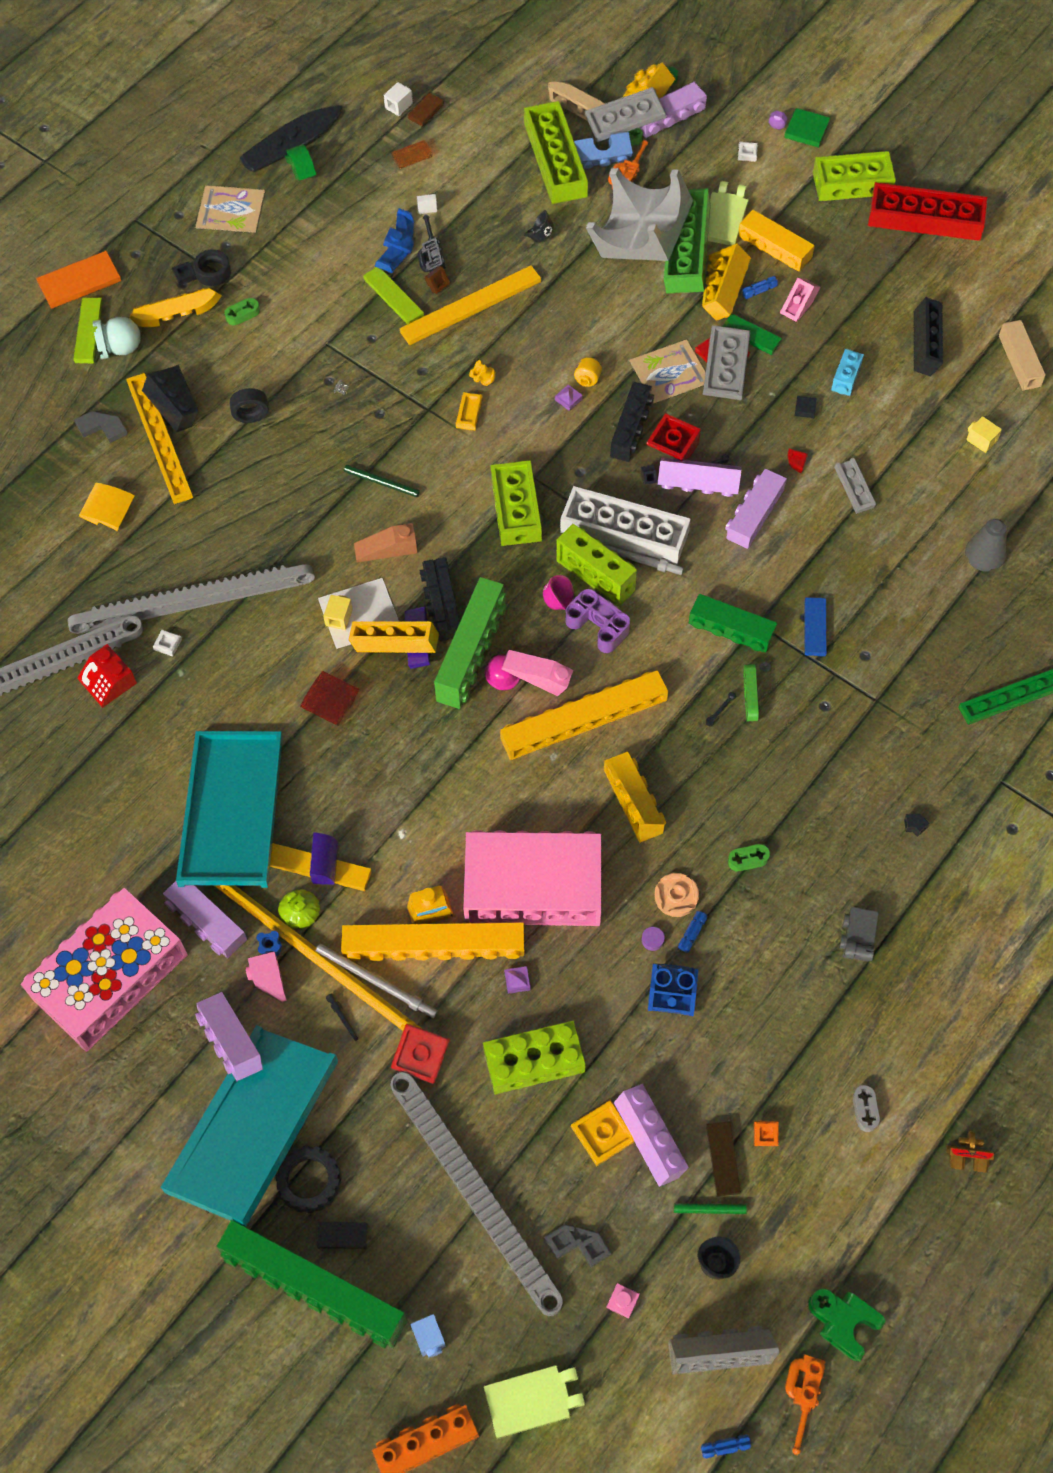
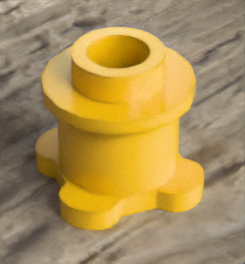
(482, 373)

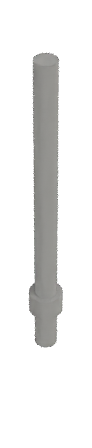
(661, 565)
(415, 1003)

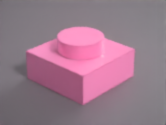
(623, 1301)

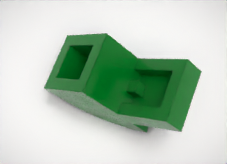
(300, 162)

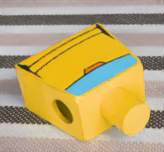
(429, 906)

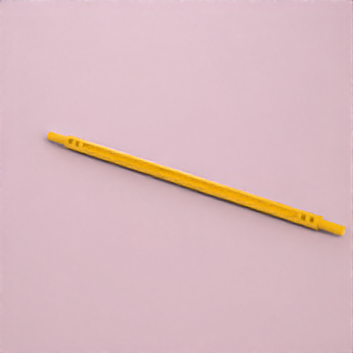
(309, 951)

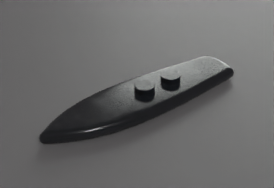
(292, 134)

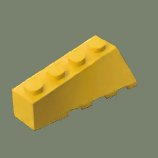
(724, 280)
(634, 796)

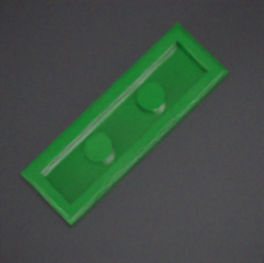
(758, 338)

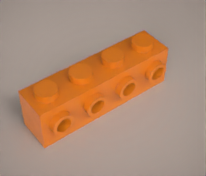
(426, 1442)

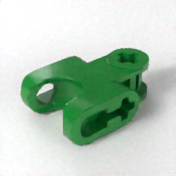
(840, 1319)

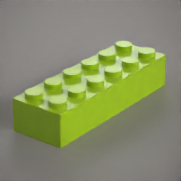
(555, 152)

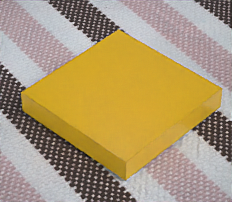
(603, 1133)

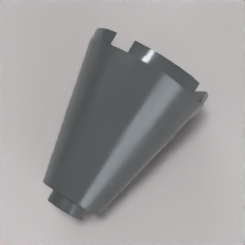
(988, 546)

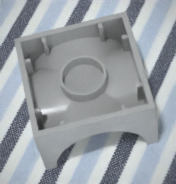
(642, 220)

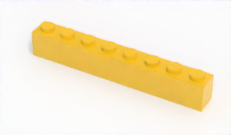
(583, 714)
(433, 940)

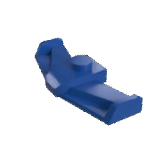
(399, 242)

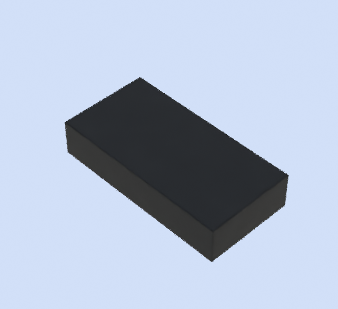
(342, 1235)

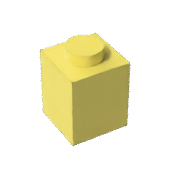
(983, 434)
(338, 612)

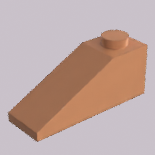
(388, 543)

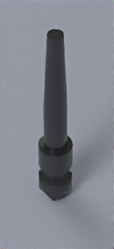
(336, 1007)

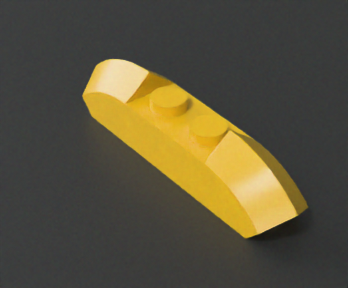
(200, 300)

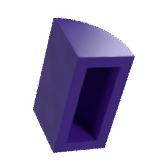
(323, 859)

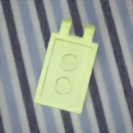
(726, 214)
(531, 1400)

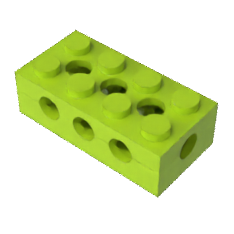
(851, 175)
(516, 503)
(596, 564)
(533, 1072)

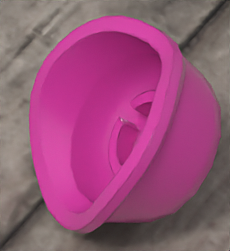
(558, 592)
(497, 677)

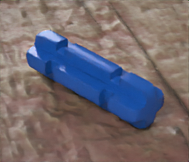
(759, 287)
(692, 931)
(725, 1446)

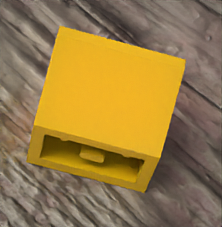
(655, 76)

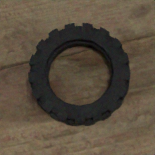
(325, 1197)

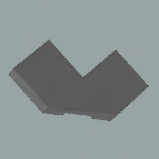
(96, 421)
(589, 1242)

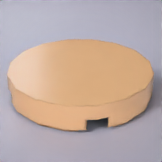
(676, 894)

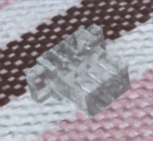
(340, 387)

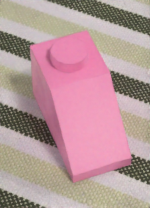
(800, 299)
(266, 975)

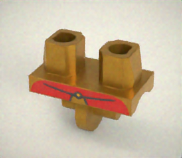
(958, 1154)

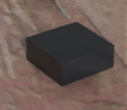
(184, 273)
(805, 407)

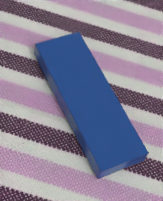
(815, 626)

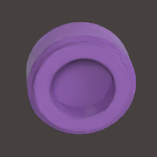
(652, 938)

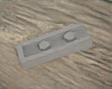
(855, 486)

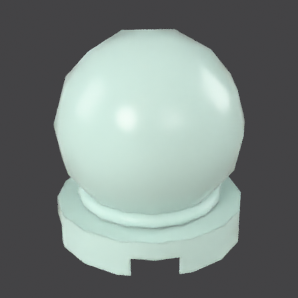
(117, 336)

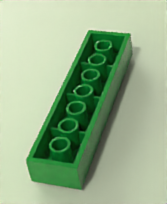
(311, 1283)

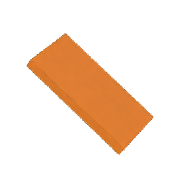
(78, 279)

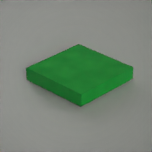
(807, 127)

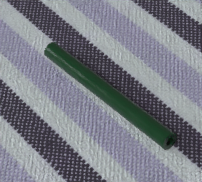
(381, 481)

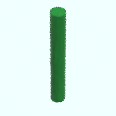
(710, 1208)

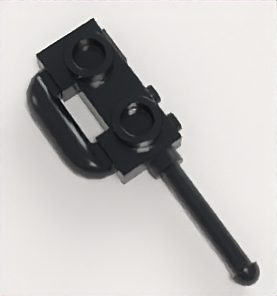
(432, 249)

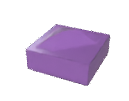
(568, 397)
(517, 980)

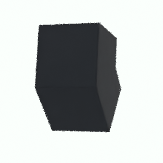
(648, 474)
(915, 823)

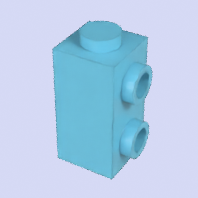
(847, 372)

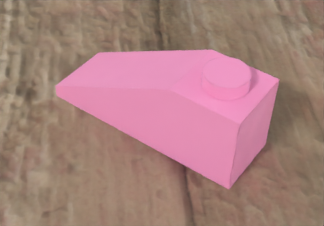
(538, 671)

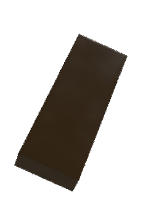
(723, 1159)

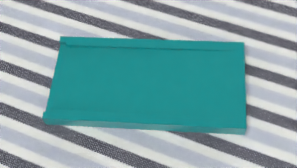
(230, 808)
(250, 1129)

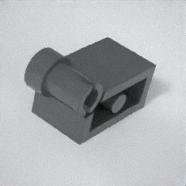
(859, 935)

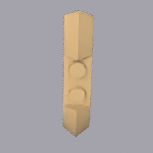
(572, 98)

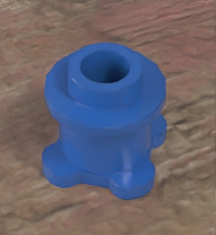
(267, 940)

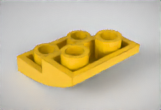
(106, 505)

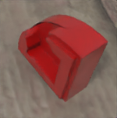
(796, 459)

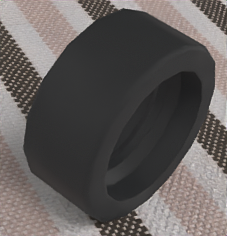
(212, 256)
(249, 396)

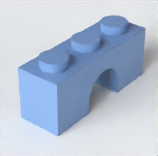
(619, 151)

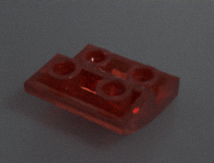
(329, 698)

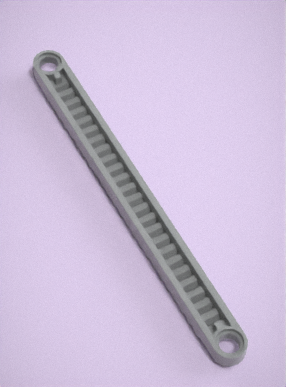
(193, 598)
(67, 653)
(477, 1194)

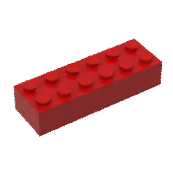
(927, 211)

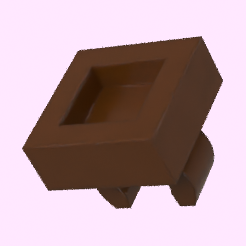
(437, 280)

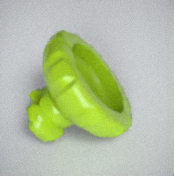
(299, 909)

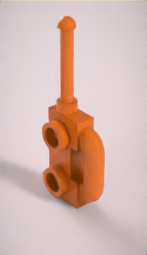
(628, 168)
(807, 1394)

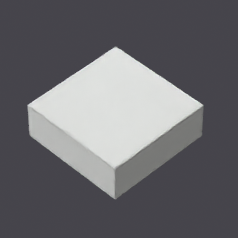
(747, 151)
(426, 204)
(167, 643)

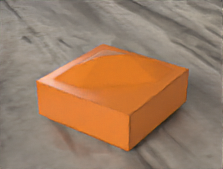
(766, 1133)

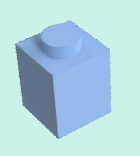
(428, 1336)

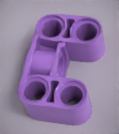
(602, 614)

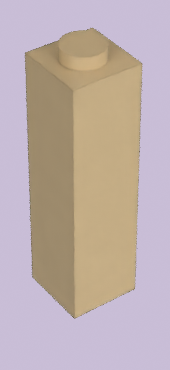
(1021, 355)

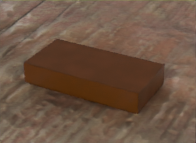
(426, 109)

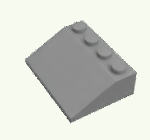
(722, 1351)

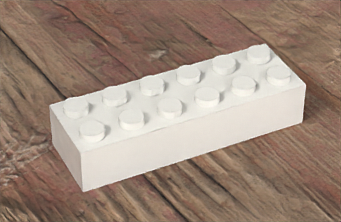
(627, 524)

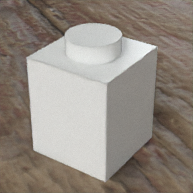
(398, 99)

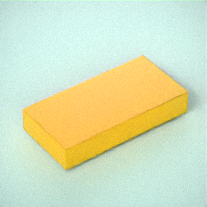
(469, 411)

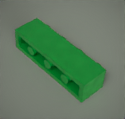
(732, 623)

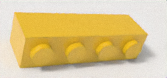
(776, 240)
(394, 636)

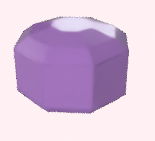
(778, 120)

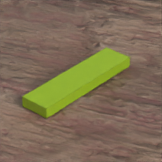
(393, 295)
(85, 342)

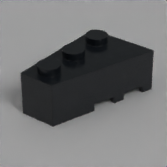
(171, 397)

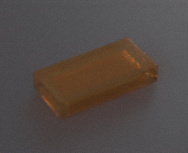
(411, 154)

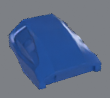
(673, 989)

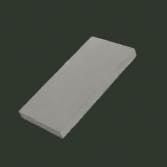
(625, 114)
(726, 362)

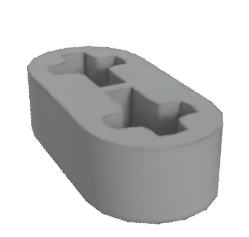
(871, 1107)

